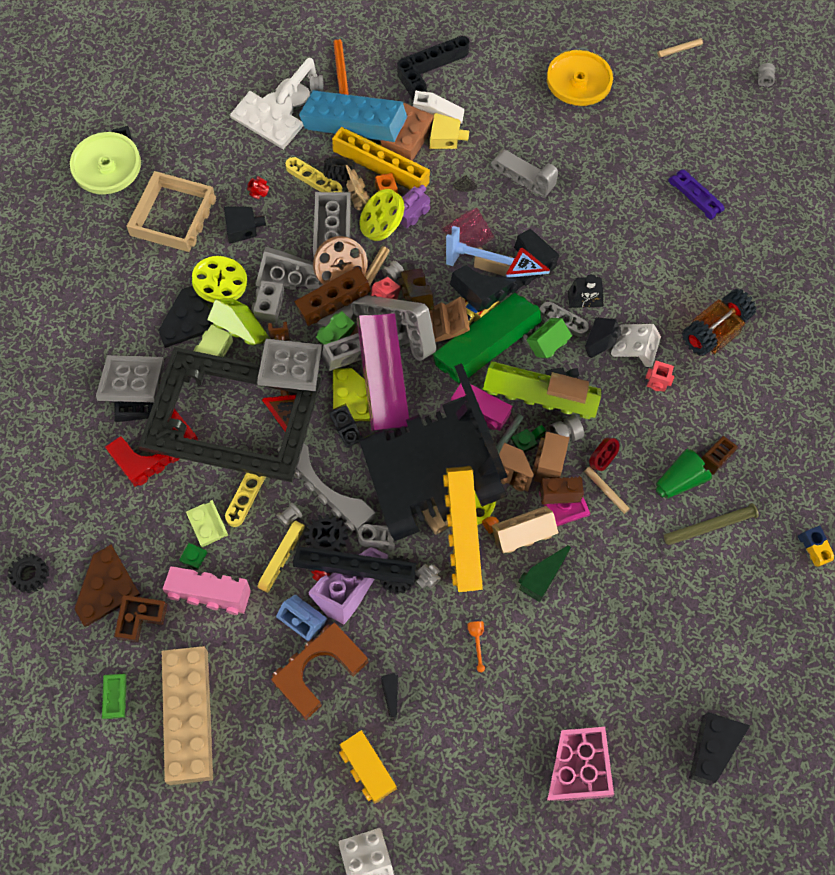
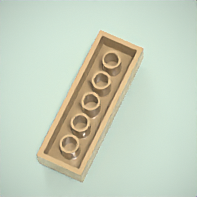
(186, 716)

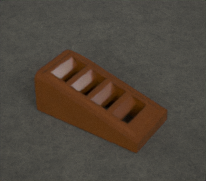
(712, 463)

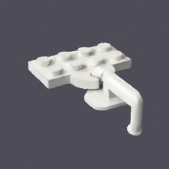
(272, 115)

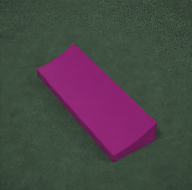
(383, 371)

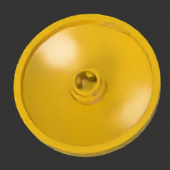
(579, 77)

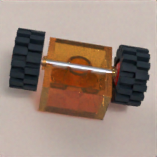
(719, 323)

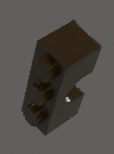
(415, 288)

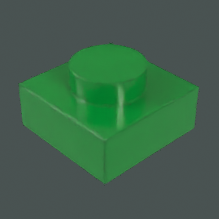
(193, 556)

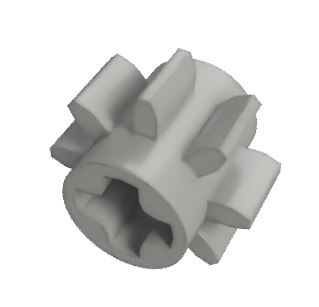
(428, 576)

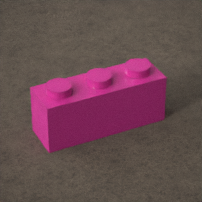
(493, 409)

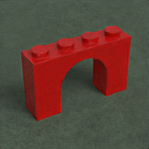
(138, 467)

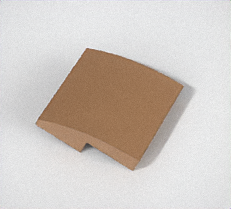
(449, 319)
(568, 387)

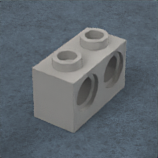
(270, 302)

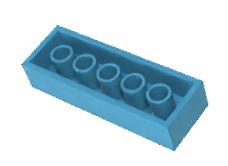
(361, 115)

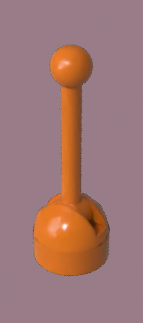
(476, 629)

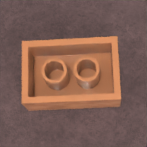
(412, 134)

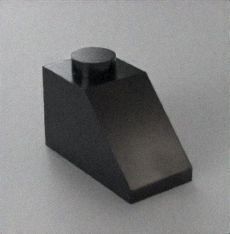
(602, 336)

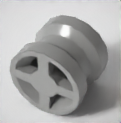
(316, 83)
(393, 271)

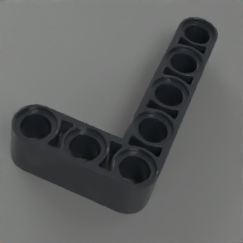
(412, 66)

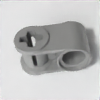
(378, 537)

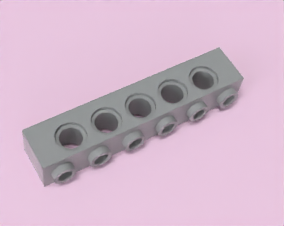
(348, 349)

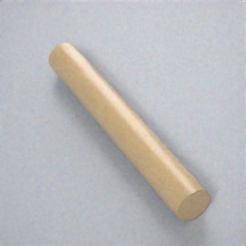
(681, 47)
(607, 490)

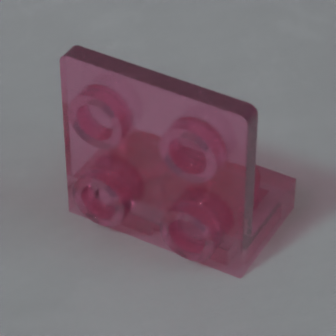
(473, 229)

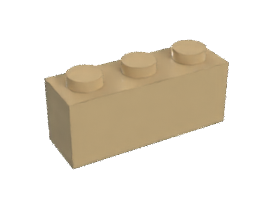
(525, 529)

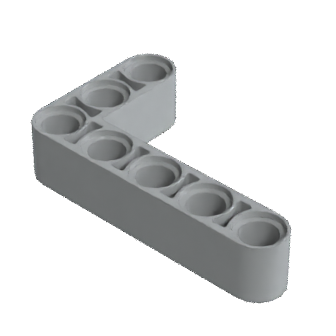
(412, 314)

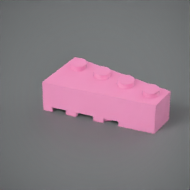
(207, 590)

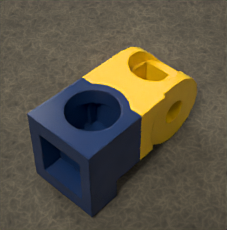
(817, 546)

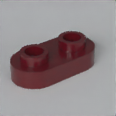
(604, 454)

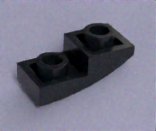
(345, 425)

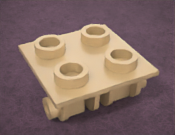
(356, 188)

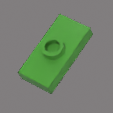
(114, 696)

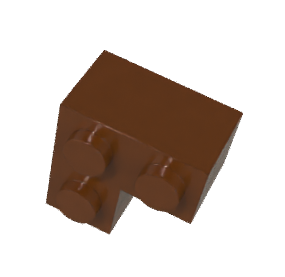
(135, 612)

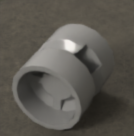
(569, 427)

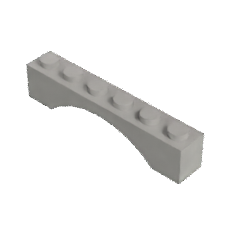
(351, 510)

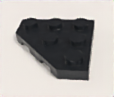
(185, 318)

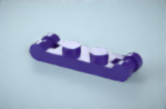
(696, 193)

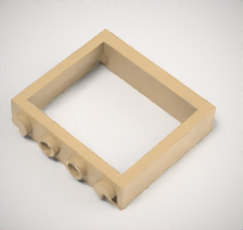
(148, 198)

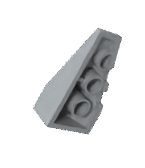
(288, 270)

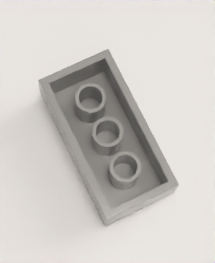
(331, 219)

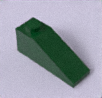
(542, 574)

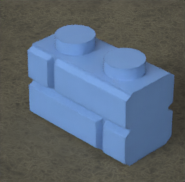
(301, 617)

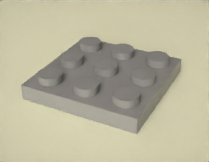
(290, 365)
(130, 378)

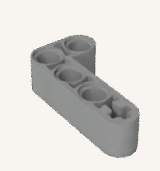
(525, 174)

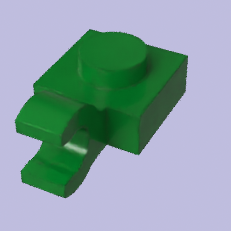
(527, 440)

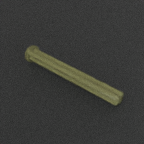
(711, 524)

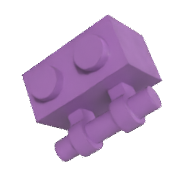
(415, 205)

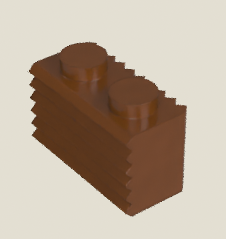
(561, 490)

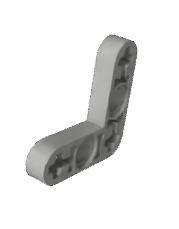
(558, 312)

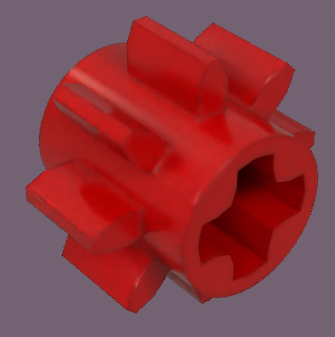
(258, 187)

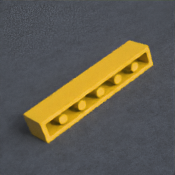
(379, 159)
(463, 528)

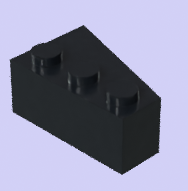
(715, 746)

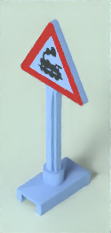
(522, 265)

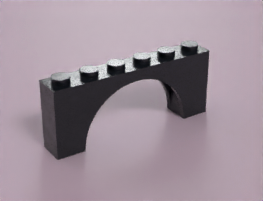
(484, 290)

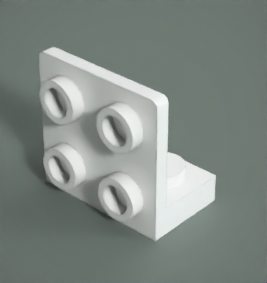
(637, 341)
(366, 854)

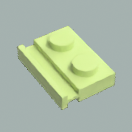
(207, 523)

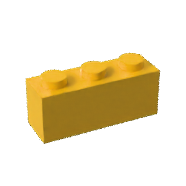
(367, 767)

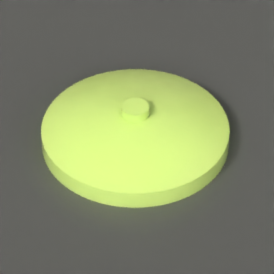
(105, 163)

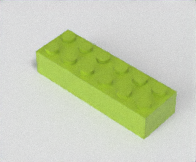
(533, 388)

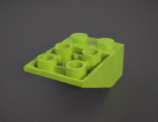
(238, 320)

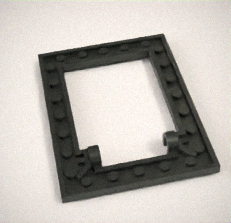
(163, 440)

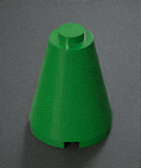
(683, 475)

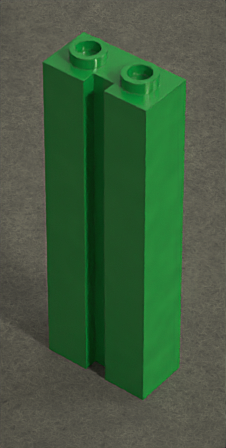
(488, 336)

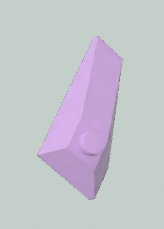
(341, 593)

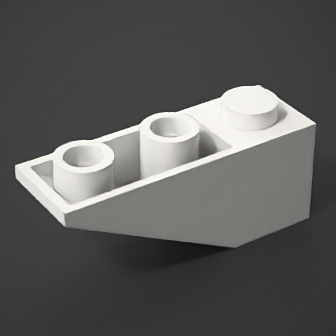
(433, 104)

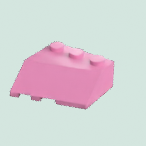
(581, 766)

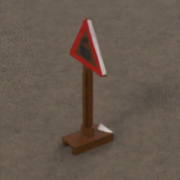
(282, 405)

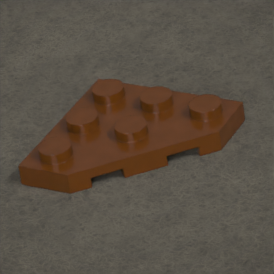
(103, 586)

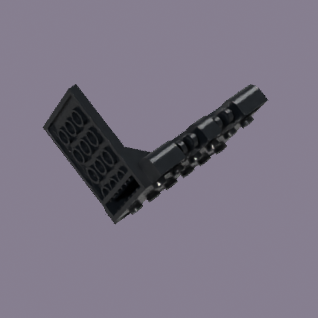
(412, 466)

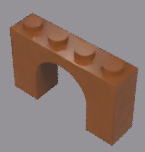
(331, 643)

